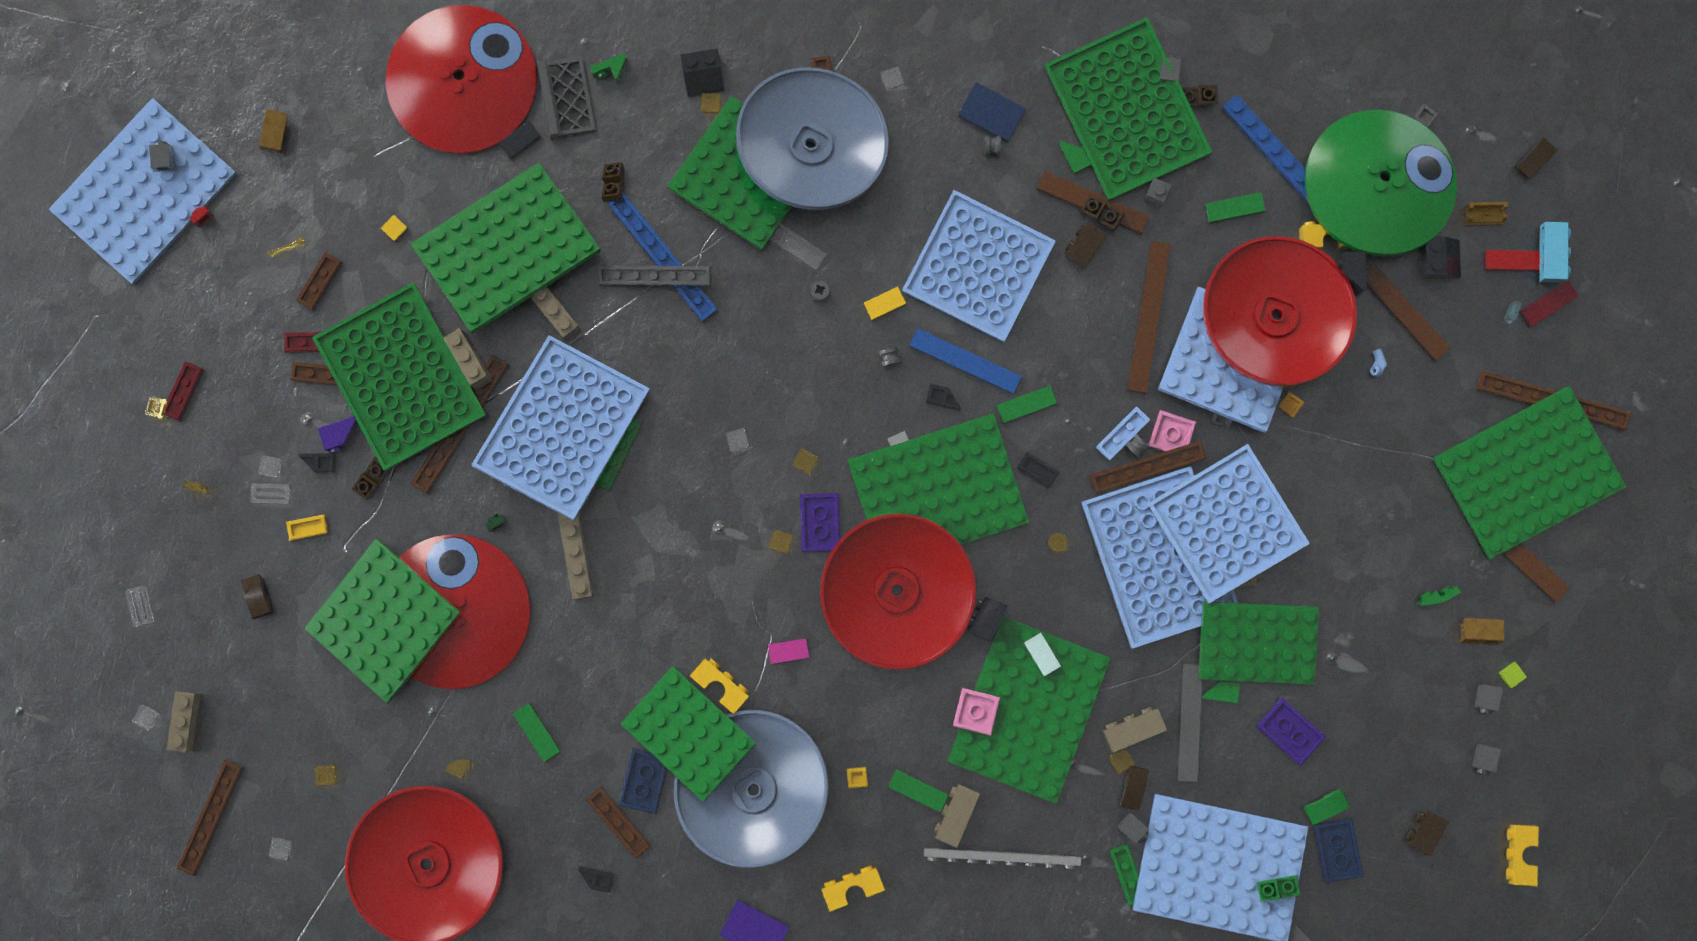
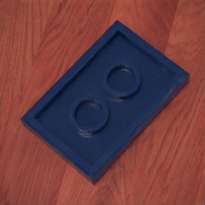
(991, 112)
(643, 782)
(1338, 850)

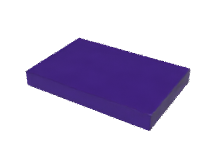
(819, 522)
(1290, 731)
(752, 925)

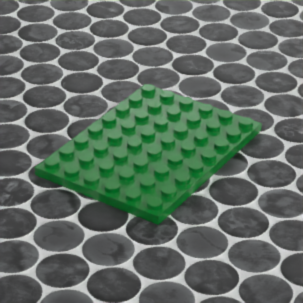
(1123, 111)
(505, 247)
(399, 376)
(1529, 472)
(948, 476)
(1036, 715)

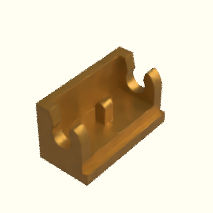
(273, 130)
(1485, 213)
(1482, 631)

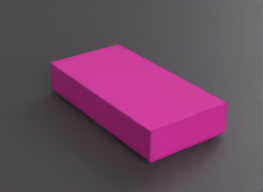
(788, 651)

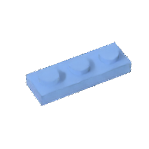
(1122, 433)

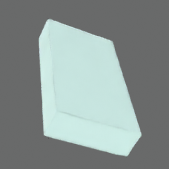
(1042, 654)

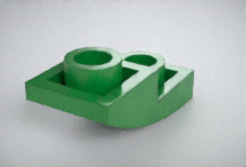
(1431, 598)
(1327, 806)
(1278, 888)

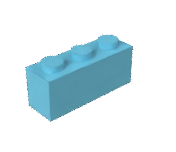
(1554, 252)

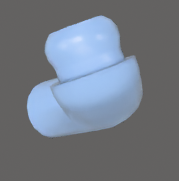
(1379, 364)

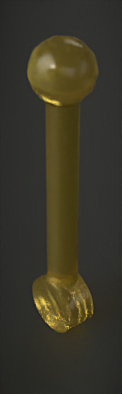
(300, 241)

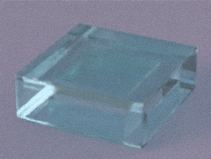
(1512, 312)

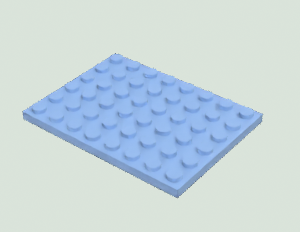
(128, 207)
(560, 427)
(1141, 565)
(1206, 867)

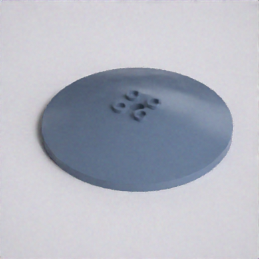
(815, 108)
(777, 820)

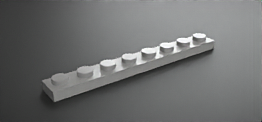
(991, 857)

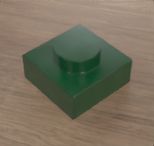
(495, 522)

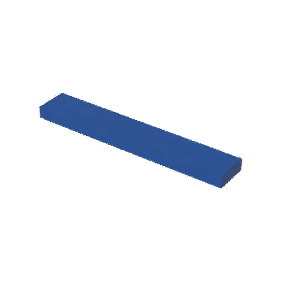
(965, 361)

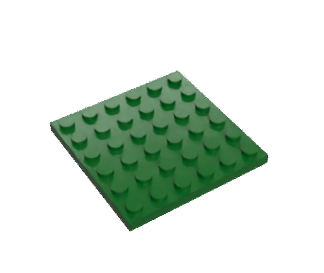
(720, 186)
(382, 620)

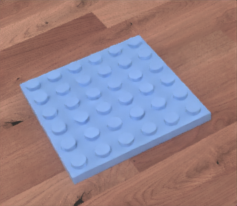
(978, 266)
(1206, 380)
(1228, 523)

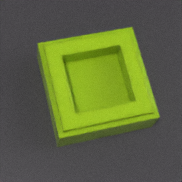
(1512, 675)

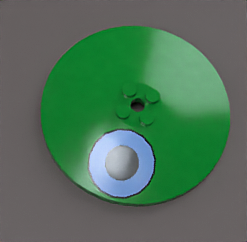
(1361, 207)

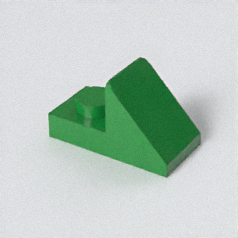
(615, 65)

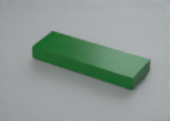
(1235, 207)
(1026, 404)
(536, 732)
(918, 790)
(1126, 871)

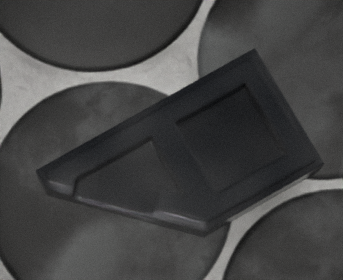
(942, 397)
(319, 461)
(597, 879)

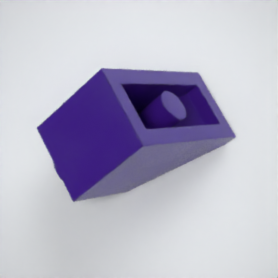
(337, 434)

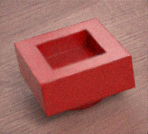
(200, 216)

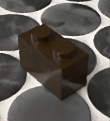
(1086, 245)
(1426, 832)

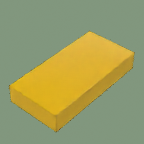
(884, 303)
(307, 527)

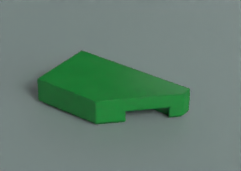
(1075, 156)
(1223, 692)

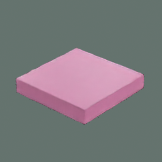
(1171, 431)
(976, 711)

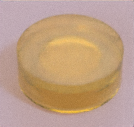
(1057, 542)

